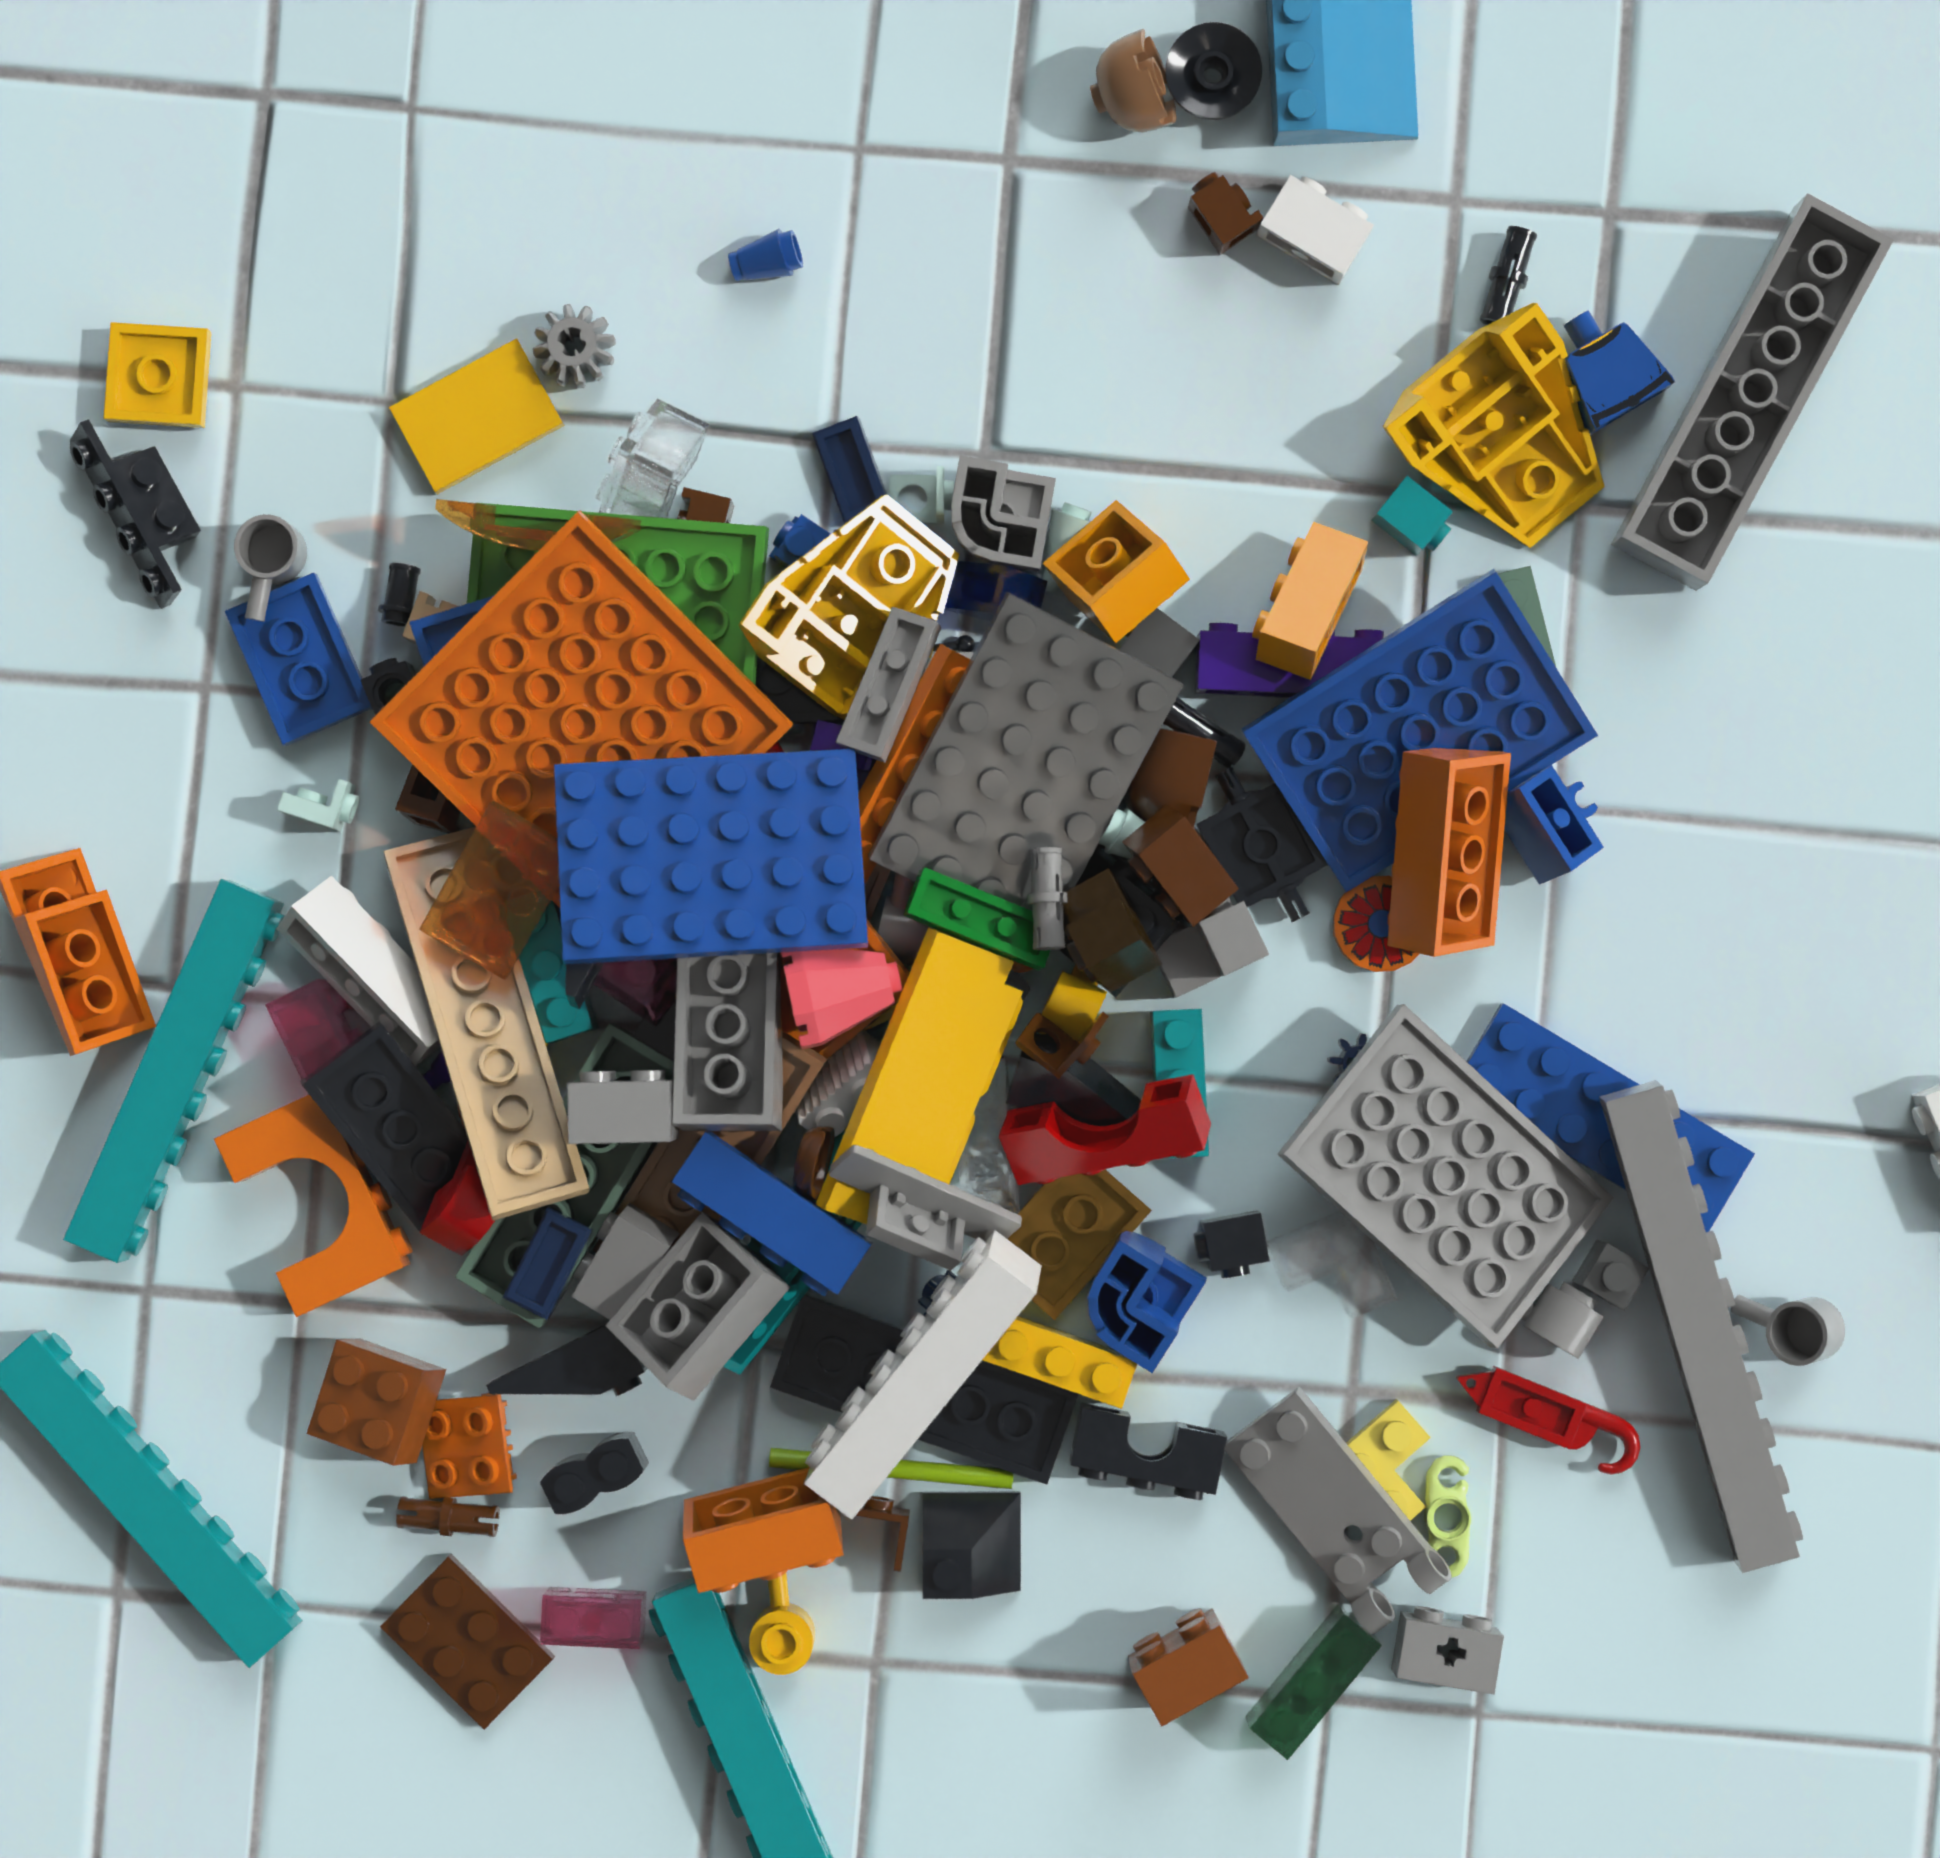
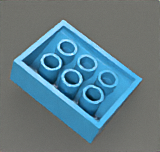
(1341, 71)

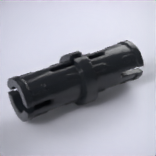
(1517, 246)

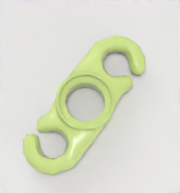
(1438, 1495)

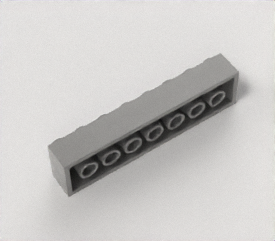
(1752, 392)

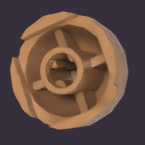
(1133, 85)

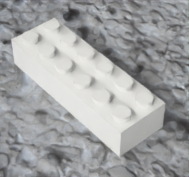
(922, 1374)

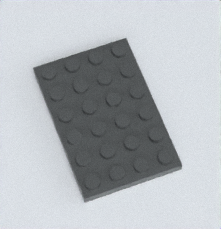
(1026, 756)

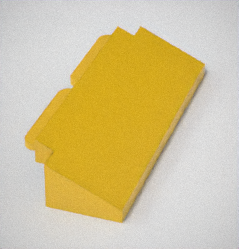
(931, 1065)

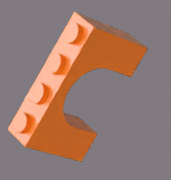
(369, 1242)

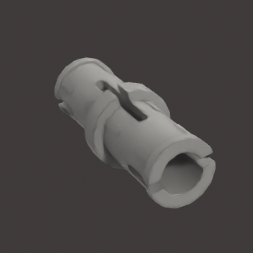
(1047, 898)

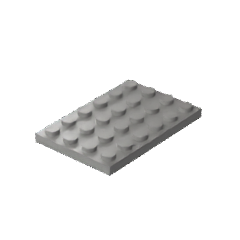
(1446, 1176)

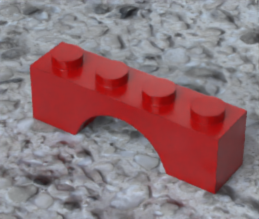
(1050, 1144)

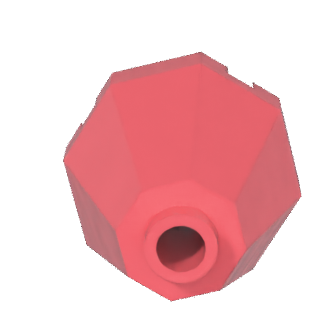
(837, 990)

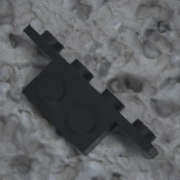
(142, 505)

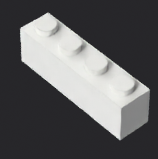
(362, 965)

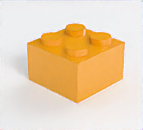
(1116, 571)

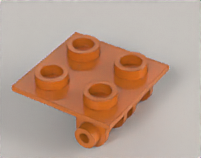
(468, 1448)

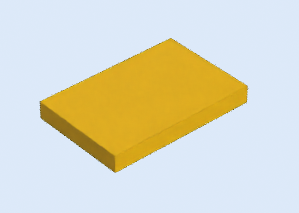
(476, 416)

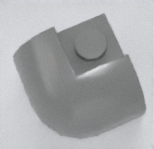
(1001, 513)

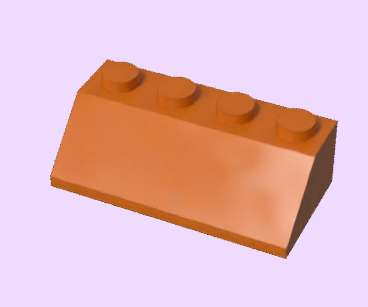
(1448, 850)

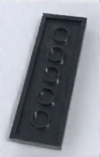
(990, 1418)

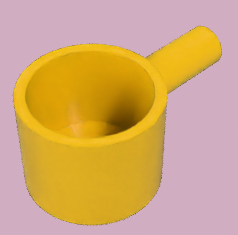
(781, 1633)

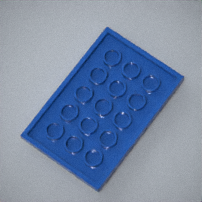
(1448, 680)
(710, 856)

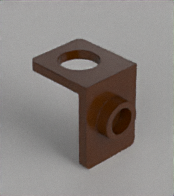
(1067, 1048)
(883, 1509)

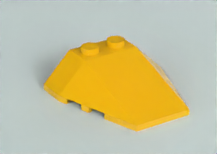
(1502, 427)
(832, 603)

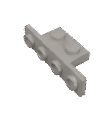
(918, 1210)

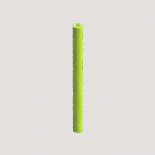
(912, 1470)

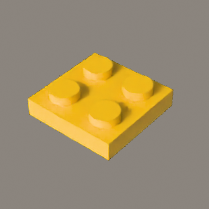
(157, 375)

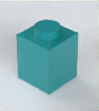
(1414, 517)

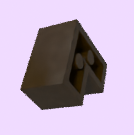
(1107, 933)

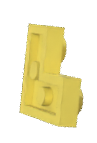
(1386, 1445)

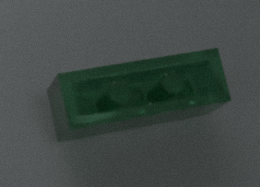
(1312, 1682)

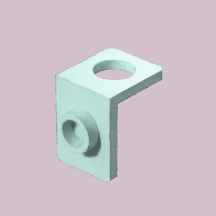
(938, 493)

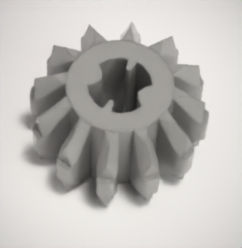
(590, 335)

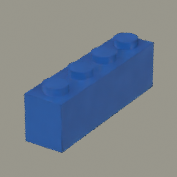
(772, 1213)

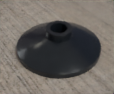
(1218, 48)

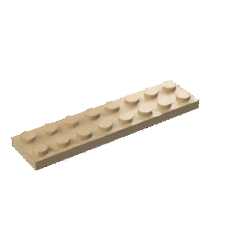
(489, 1049)

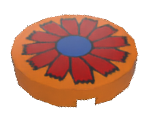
(1363, 927)

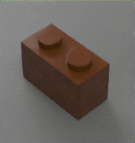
(1179, 866)

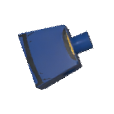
(1611, 371)

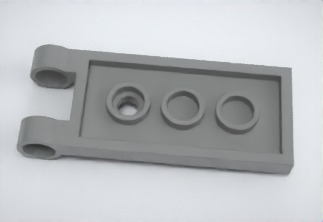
(1321, 1490)

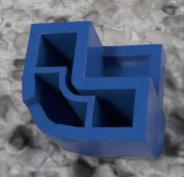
(1141, 1298)

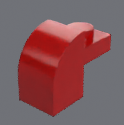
(459, 1209)

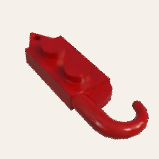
(1548, 1414)

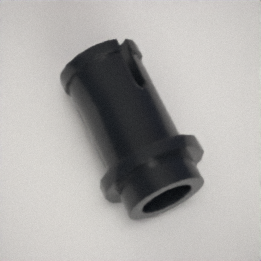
(399, 594)

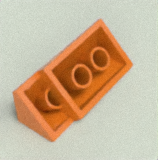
(76, 951)

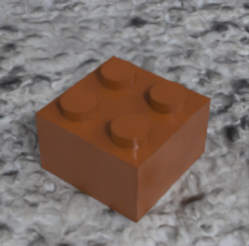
(376, 1401)
(1186, 1665)

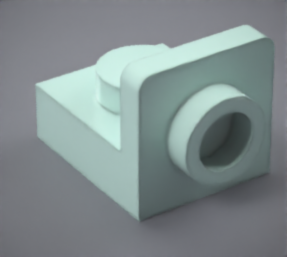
(312, 808)

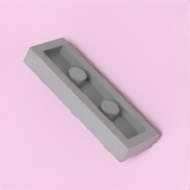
(888, 684)

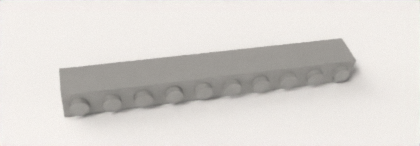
(1700, 1325)

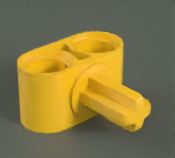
(1074, 1003)

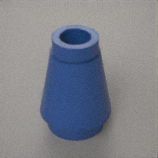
(767, 257)

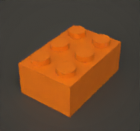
(759, 1531)

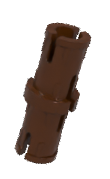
(448, 1516)

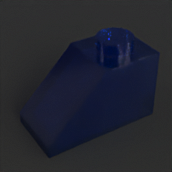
(982, 586)

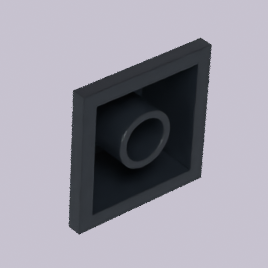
(971, 1544)

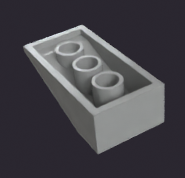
(728, 1044)

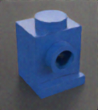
(796, 540)

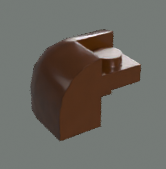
(1172, 774)

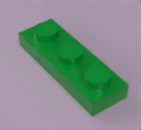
(974, 917)

